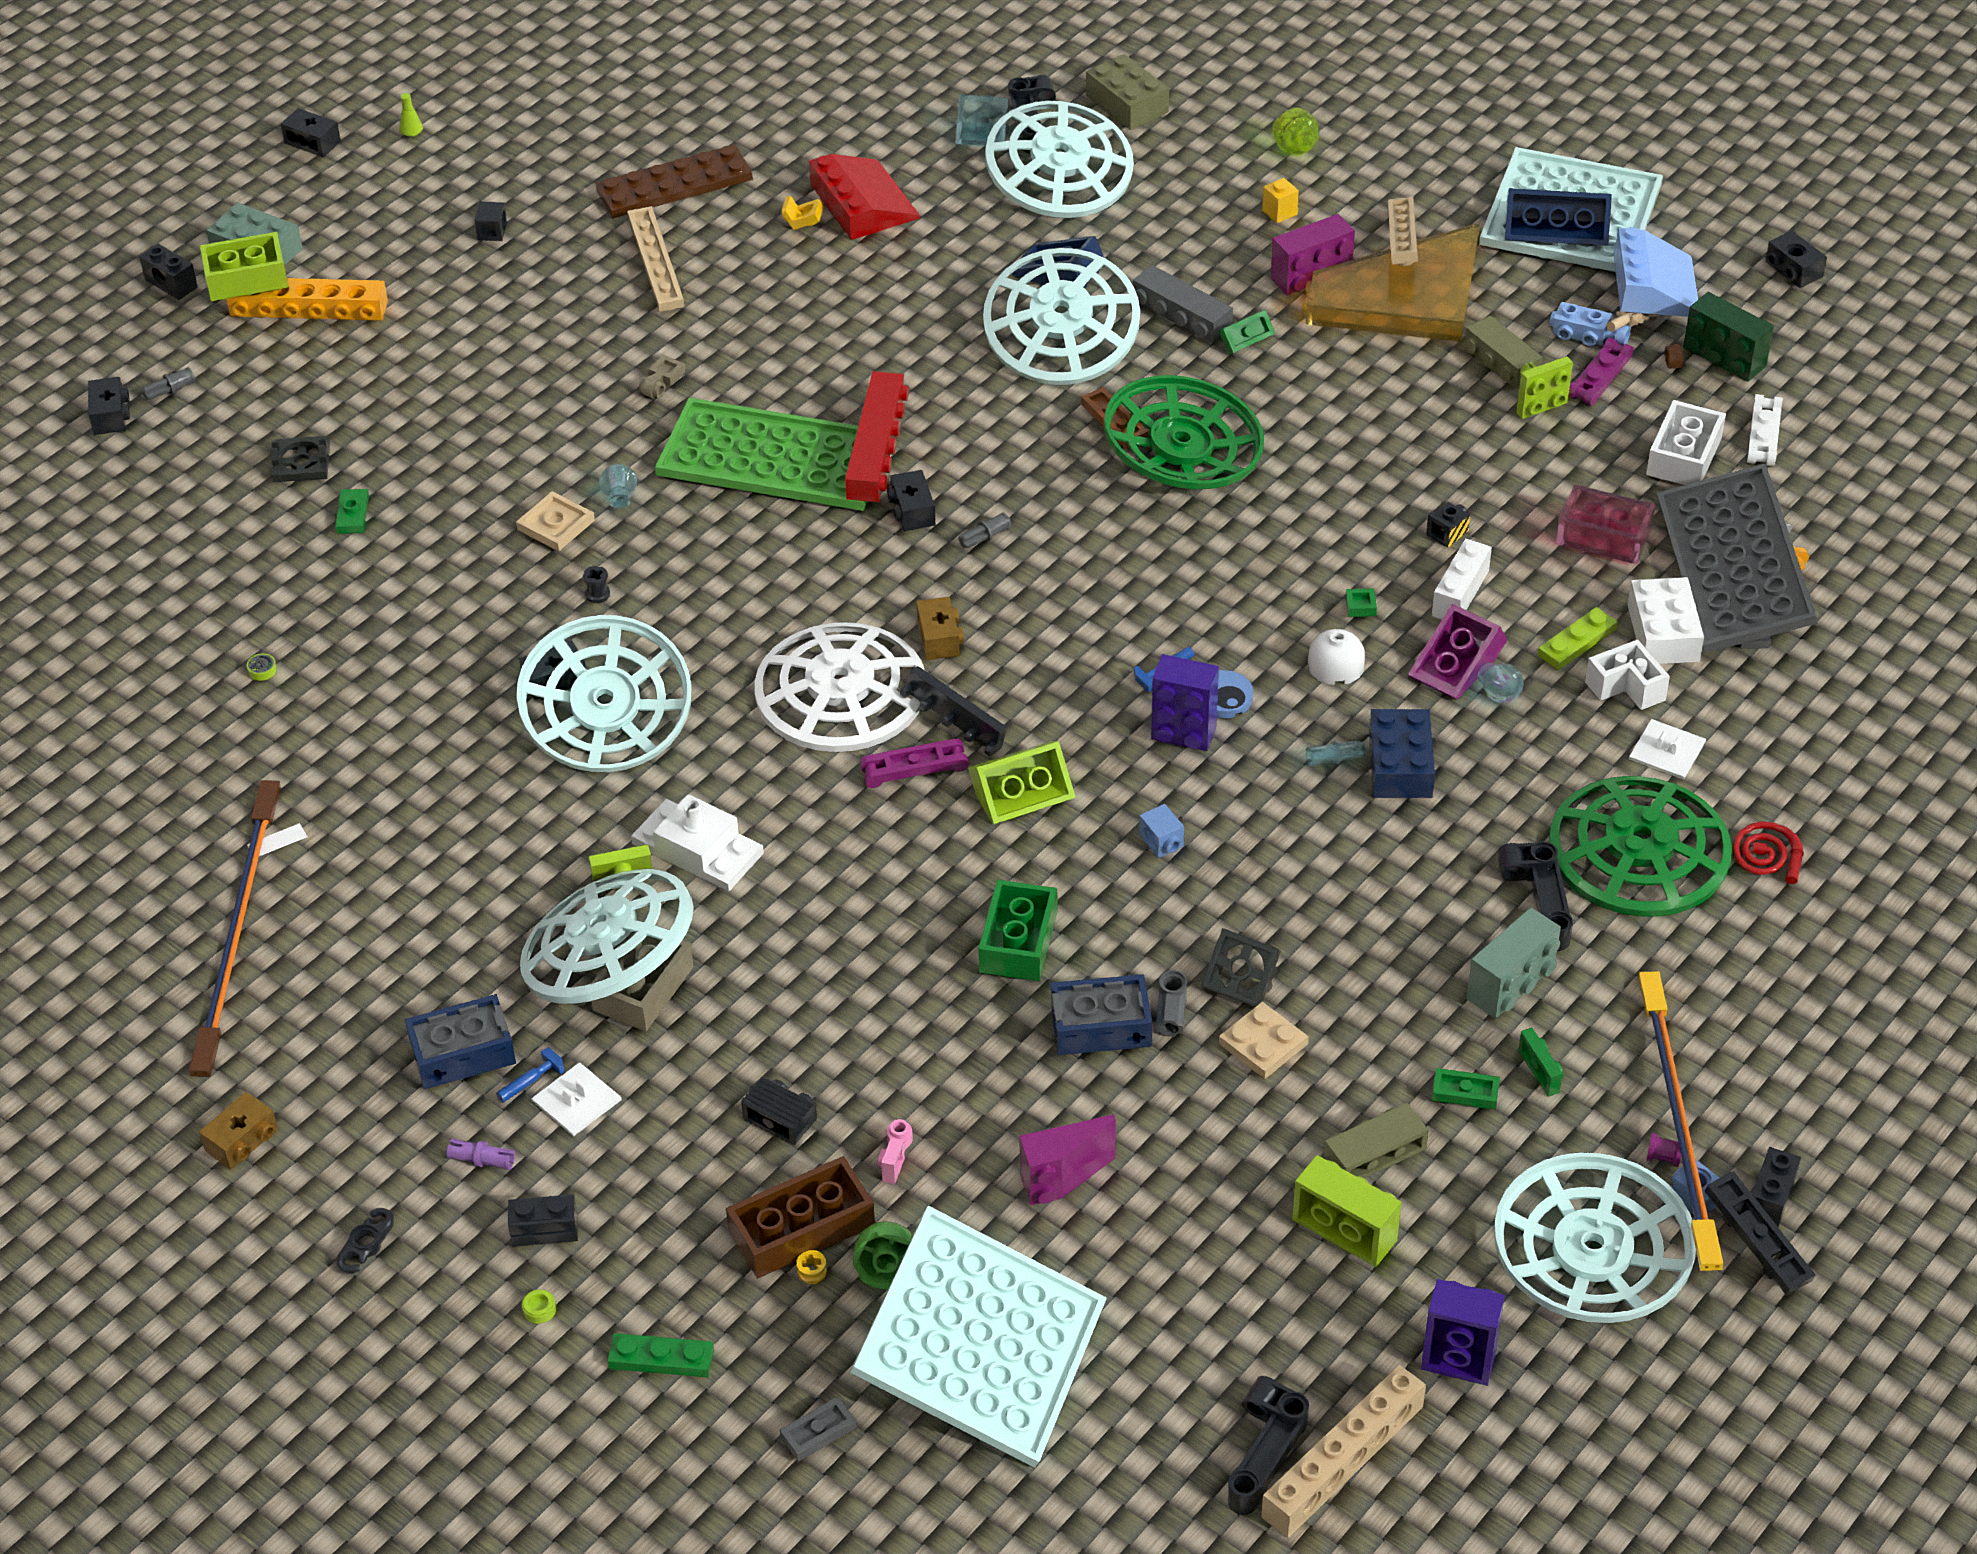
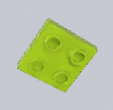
(1543, 386)

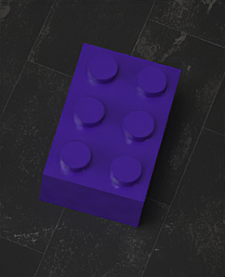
(1184, 702)
(1462, 1331)

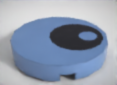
(1234, 694)

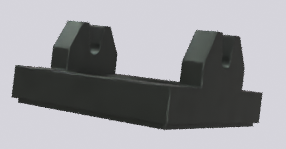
(304, 471)
(1219, 960)

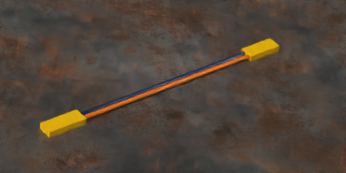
(1702, 1228)

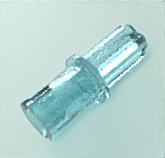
(1335, 752)

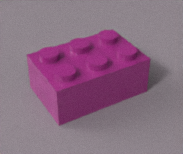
(1308, 250)

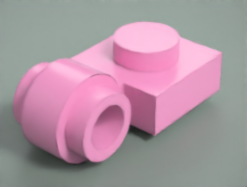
(891, 1159)

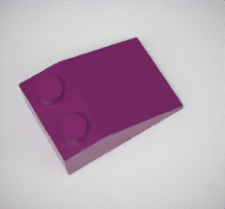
(1458, 652)
(1065, 1157)

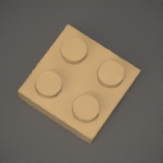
(555, 521)
(1263, 1040)

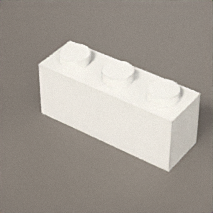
(1462, 577)

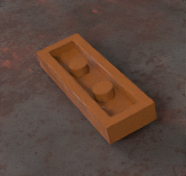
(1096, 405)

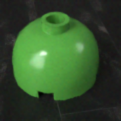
(880, 1252)

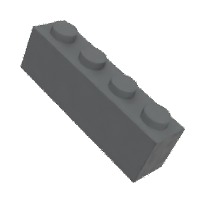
(1182, 303)

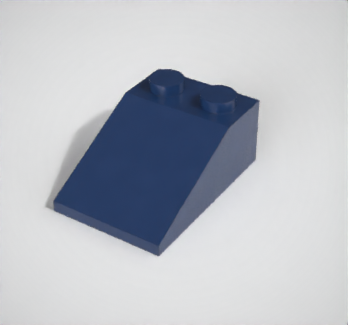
(1084, 243)

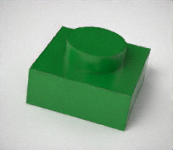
(1361, 602)

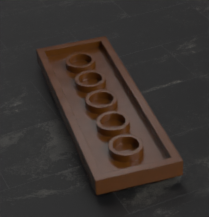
(674, 180)

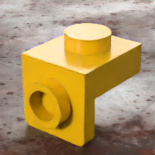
(801, 215)

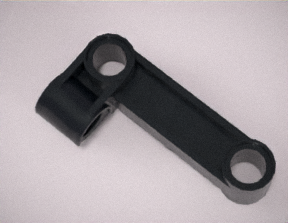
(1026, 91)
(1540, 865)
(1271, 1404)

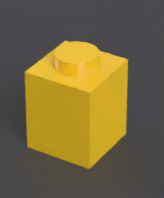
(1280, 200)

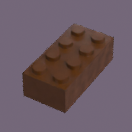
(800, 1216)

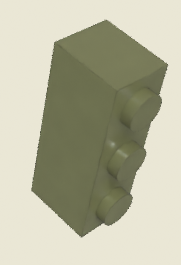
(1500, 349)
(1378, 1142)

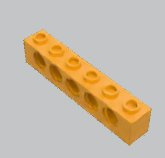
(316, 300)

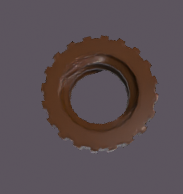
(1673, 356)

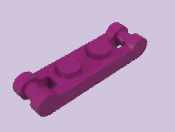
(1601, 372)
(913, 762)

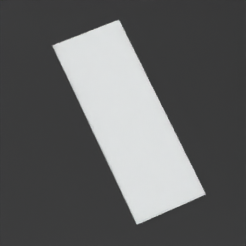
(282, 839)

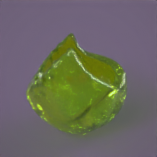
(1293, 128)

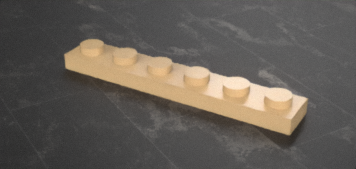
(1402, 231)
(655, 259)

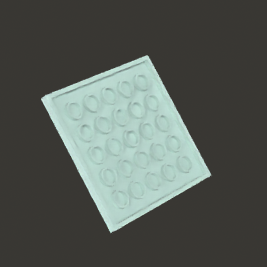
(1631, 204)
(979, 1336)

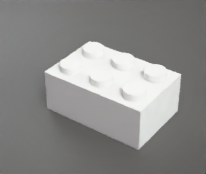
(1685, 443)
(1666, 619)

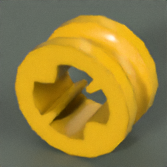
(819, 1262)

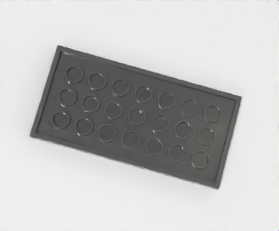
(1737, 557)

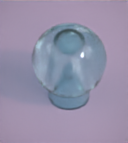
(618, 484)
(1501, 681)

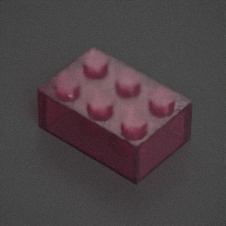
(1605, 524)

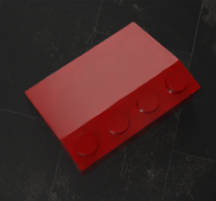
(859, 194)

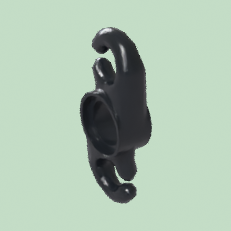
(352, 1249)

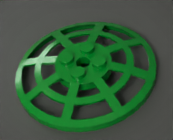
(1196, 435)
(1640, 852)

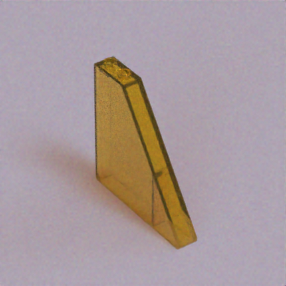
(1408, 300)

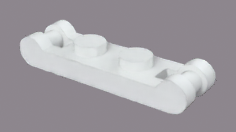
(1764, 430)

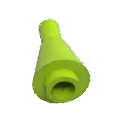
(409, 122)

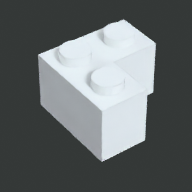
(1628, 670)

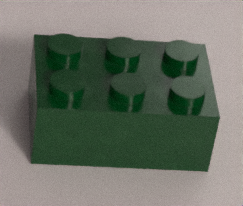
(1728, 336)

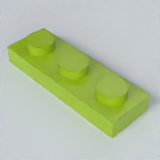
(1577, 638)

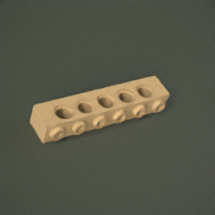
(1343, 1451)

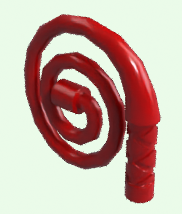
(1760, 848)

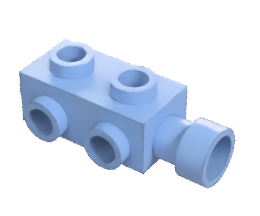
(1585, 325)

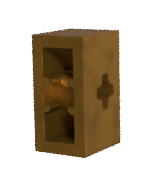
(938, 628)
(238, 1130)

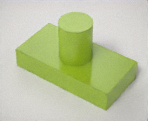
(620, 861)

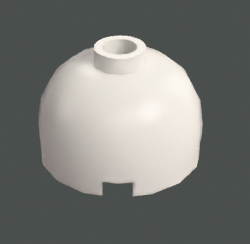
(1336, 657)

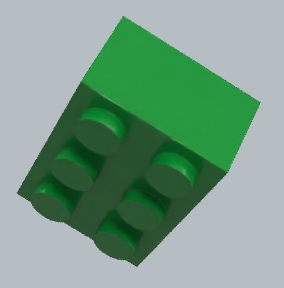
(1018, 930)

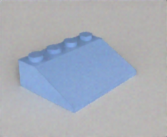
(1652, 274)

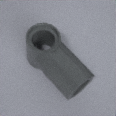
(1171, 1003)

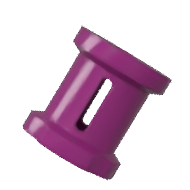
(1664, 1150)

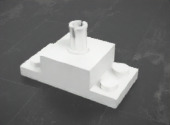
(699, 841)

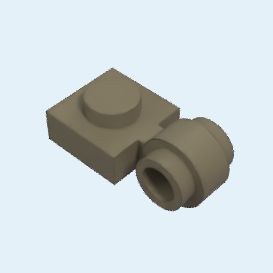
(662, 372)

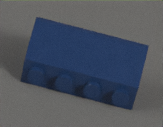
(1557, 216)

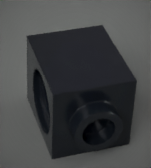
(490, 221)

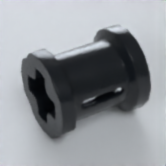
(596, 589)

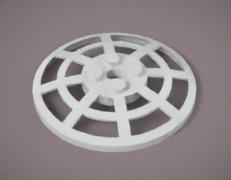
(838, 692)

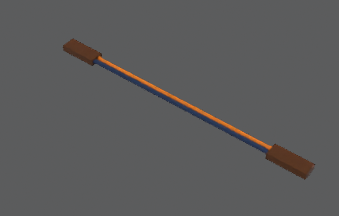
(208, 1037)

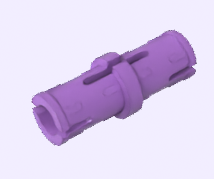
(480, 1154)

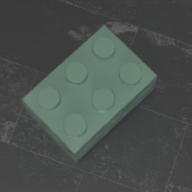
(246, 221)
(1513, 963)

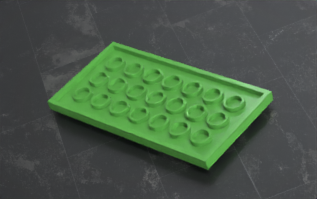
(761, 452)

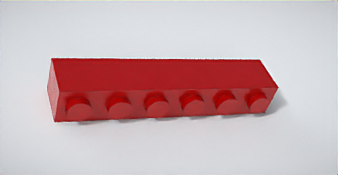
(875, 437)

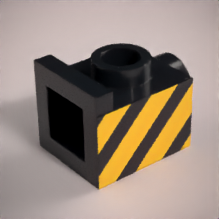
(1454, 521)

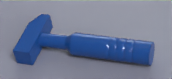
(1145, 680)
(552, 1060)

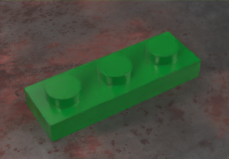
(661, 1355)

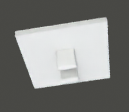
(1667, 749)
(576, 1099)

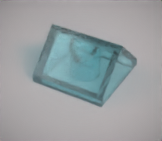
(978, 116)

